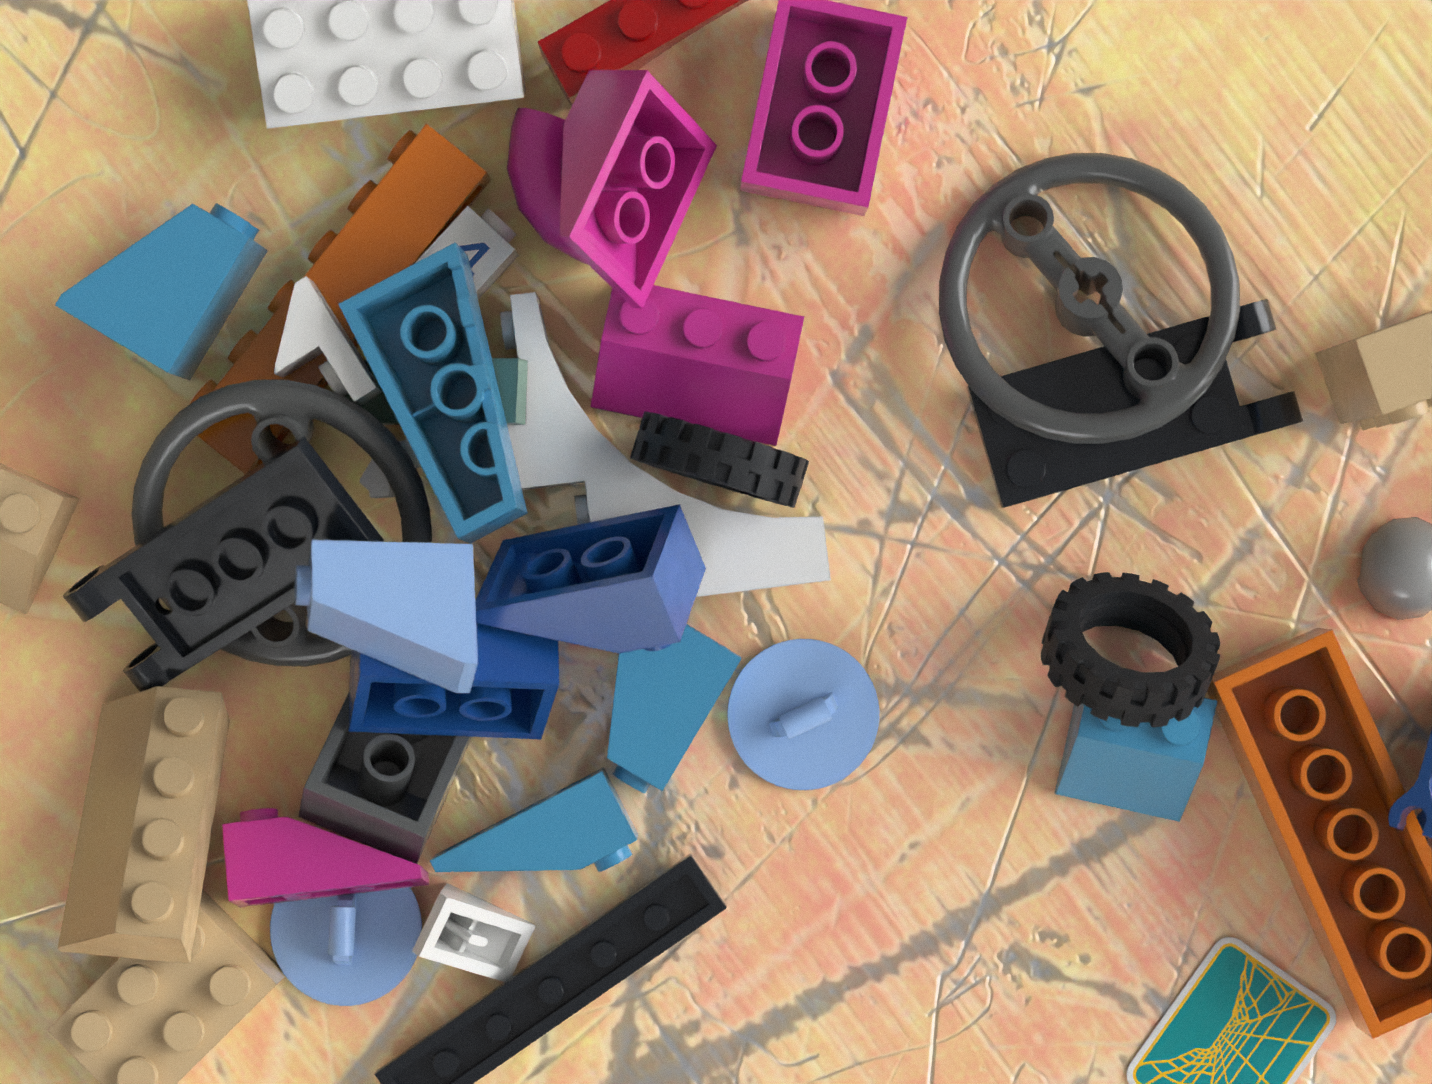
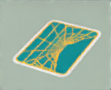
(1235, 1025)

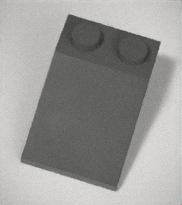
(382, 786)

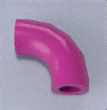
(536, 173)

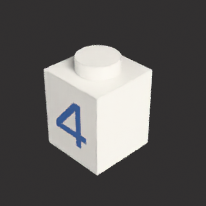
(484, 241)

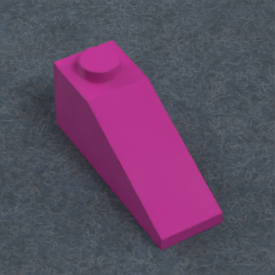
(289, 860)

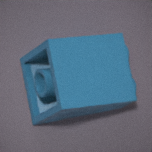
(171, 288)

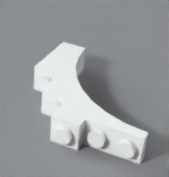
(565, 449)

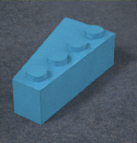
(439, 377)

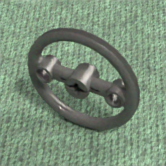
(1108, 321)
(294, 407)

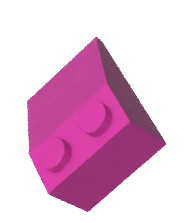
(628, 177)

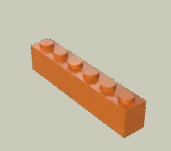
(384, 236)

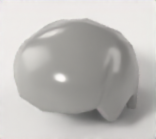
(1399, 568)

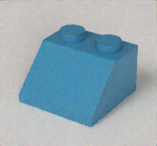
(1135, 766)

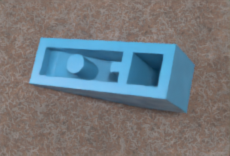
(559, 832)

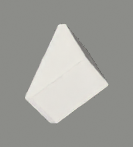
(473, 935)

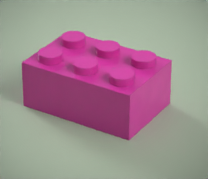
(823, 104)

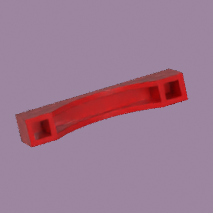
(624, 36)

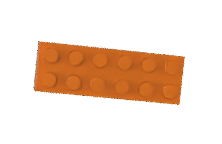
(1327, 807)

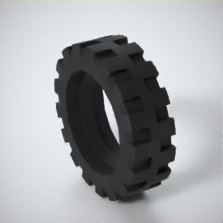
(719, 459)
(1119, 690)

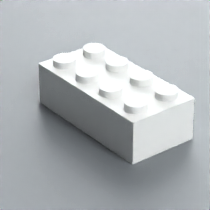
(382, 56)

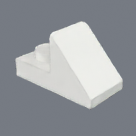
(314, 330)

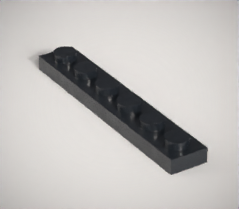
(561, 980)

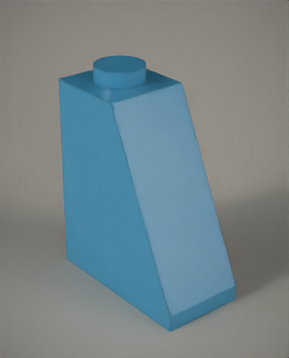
(662, 705)

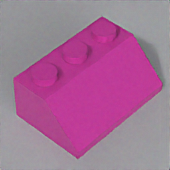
(698, 362)

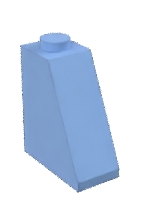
(396, 604)

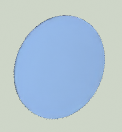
(803, 714)
(347, 945)

